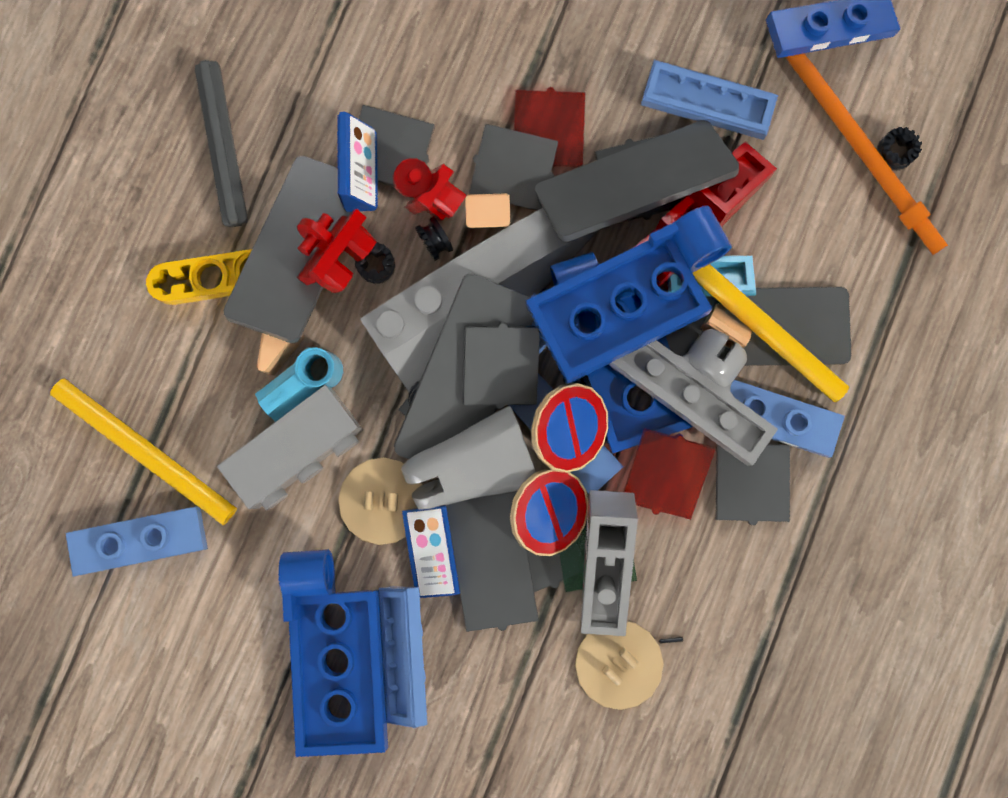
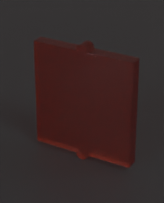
(554, 117)
(668, 473)

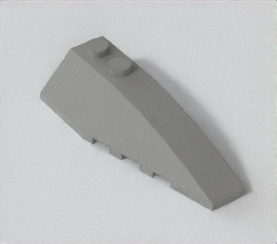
(514, 257)

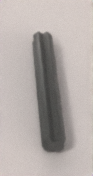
(221, 143)

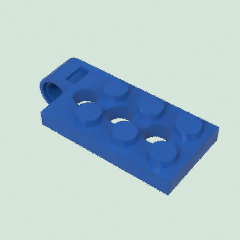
(677, 248)
(624, 422)
(306, 590)

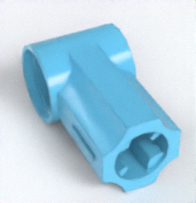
(297, 383)

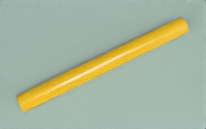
(771, 332)
(143, 451)

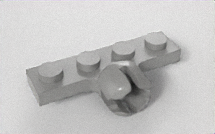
(699, 391)

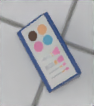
(357, 164)
(431, 551)

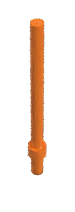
(913, 214)

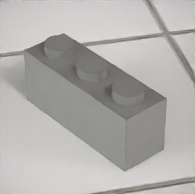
(291, 449)

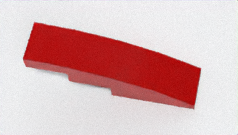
(723, 197)

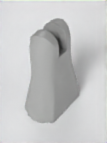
(472, 464)

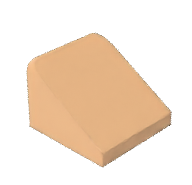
(487, 210)
(725, 322)
(274, 353)

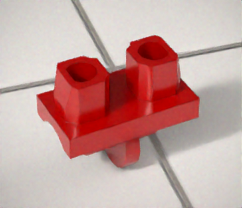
(428, 188)
(345, 235)

